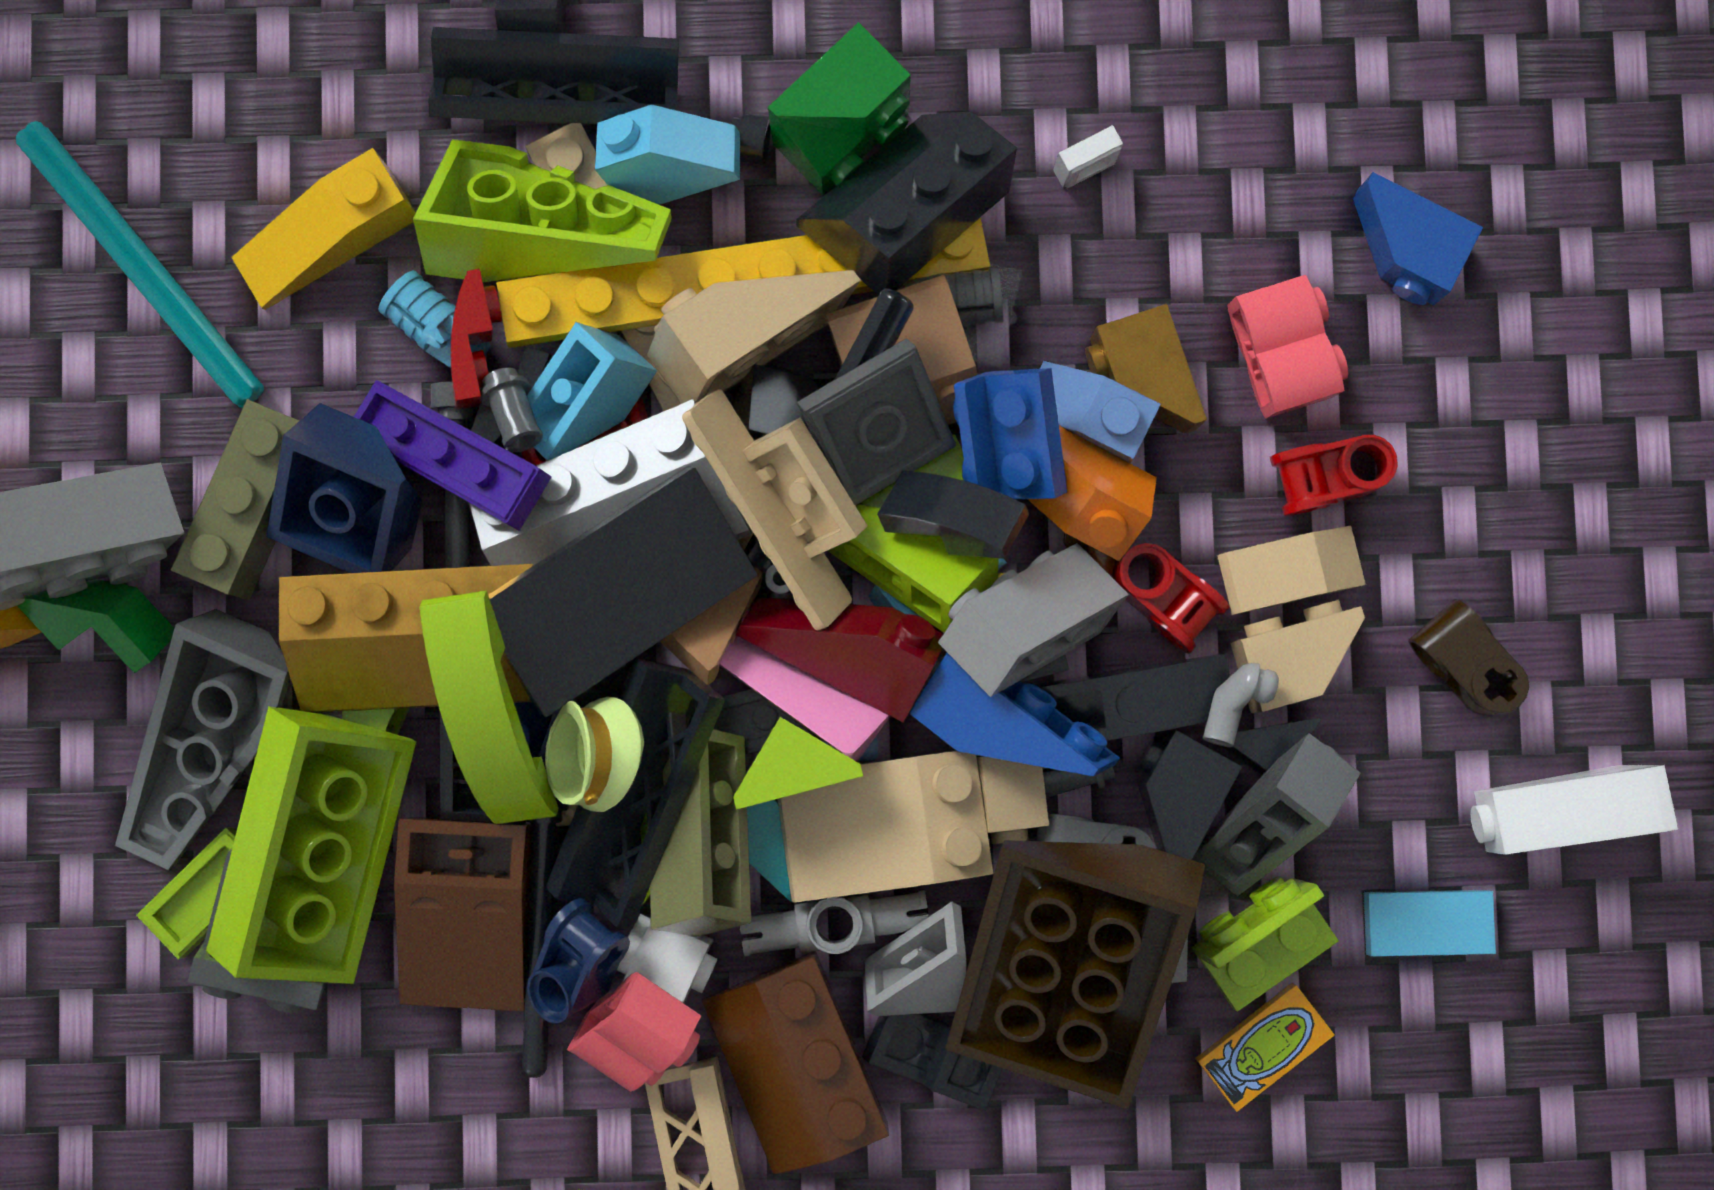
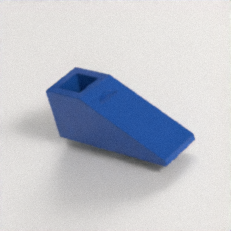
(1009, 726)

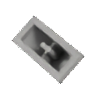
(920, 968)

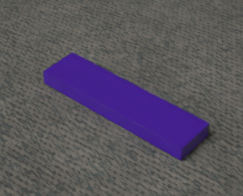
(454, 456)

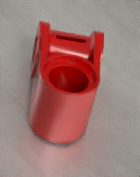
(1322, 474)
(1171, 596)

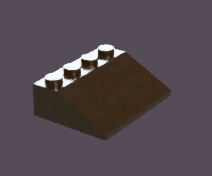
(1075, 962)

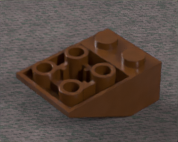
(462, 913)

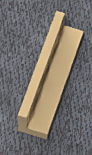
(715, 1125)

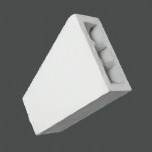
(1574, 809)

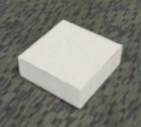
(1088, 157)

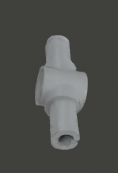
(800, 928)

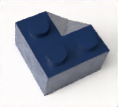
(342, 494)

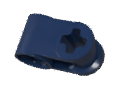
(574, 963)

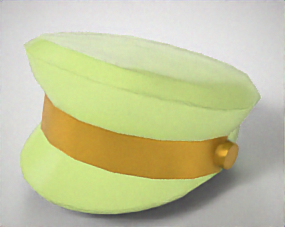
(594, 753)

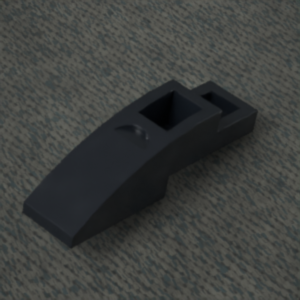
(1142, 697)

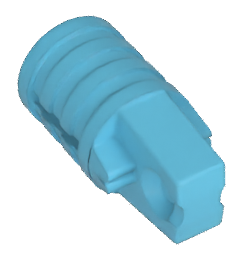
(423, 315)

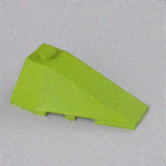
(525, 221)

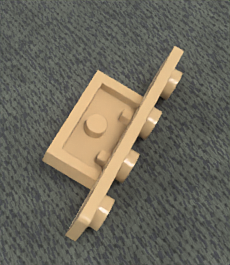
(785, 498)

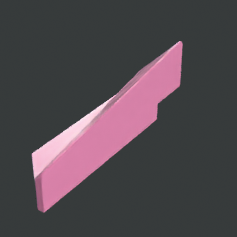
(814, 704)

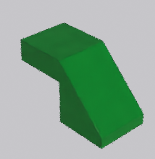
(115, 613)

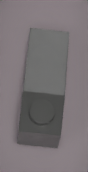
(1278, 815)

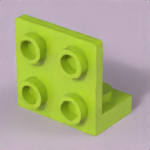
(1265, 940)

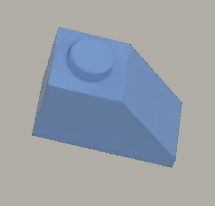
(1101, 410)

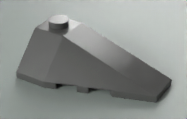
(200, 731)

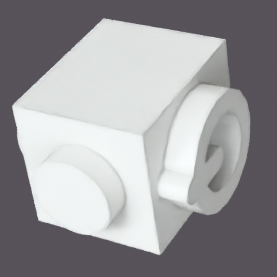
(668, 959)

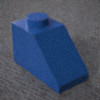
(1413, 239)

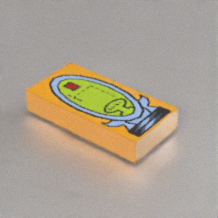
(1264, 1046)

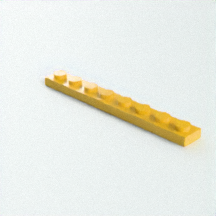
(633, 294)

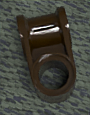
(1464, 653)

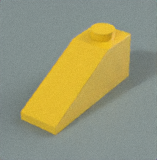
(325, 229)

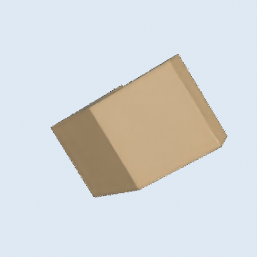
(1291, 569)

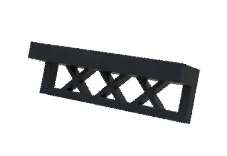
(559, 73)
(610, 841)

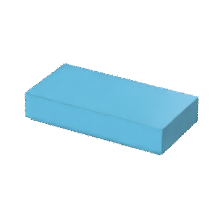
(1429, 923)

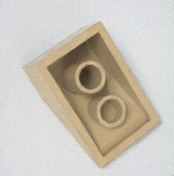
(727, 328)
(887, 830)

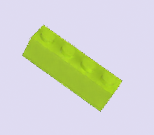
(309, 848)

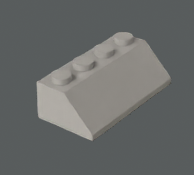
(599, 482)

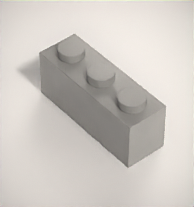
(1031, 617)

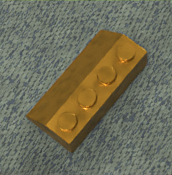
(361, 637)

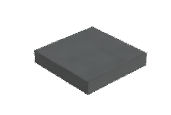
(878, 421)

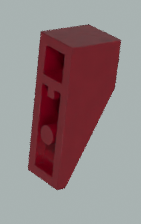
(863, 652)

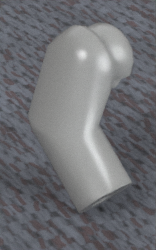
(1233, 696)

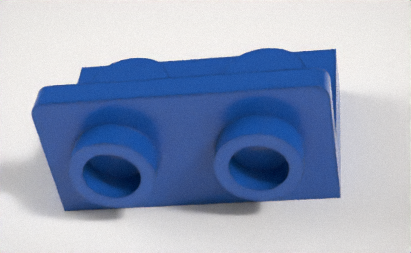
(1011, 433)

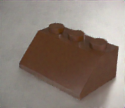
(796, 1065)

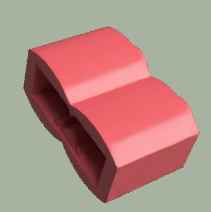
(1287, 346)
(636, 1033)

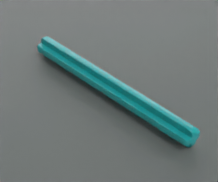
(139, 264)

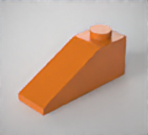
(1104, 499)

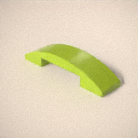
(479, 711)

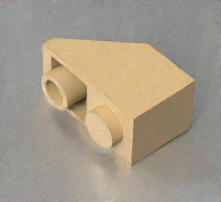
(1300, 654)

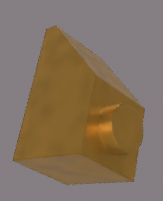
(1149, 359)

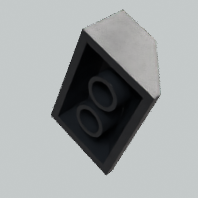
(912, 198)

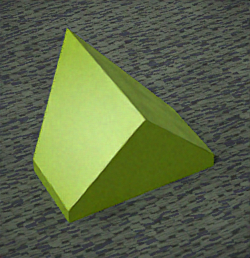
(792, 765)

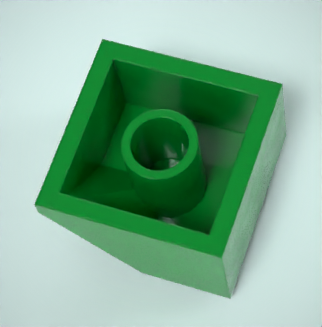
(841, 109)

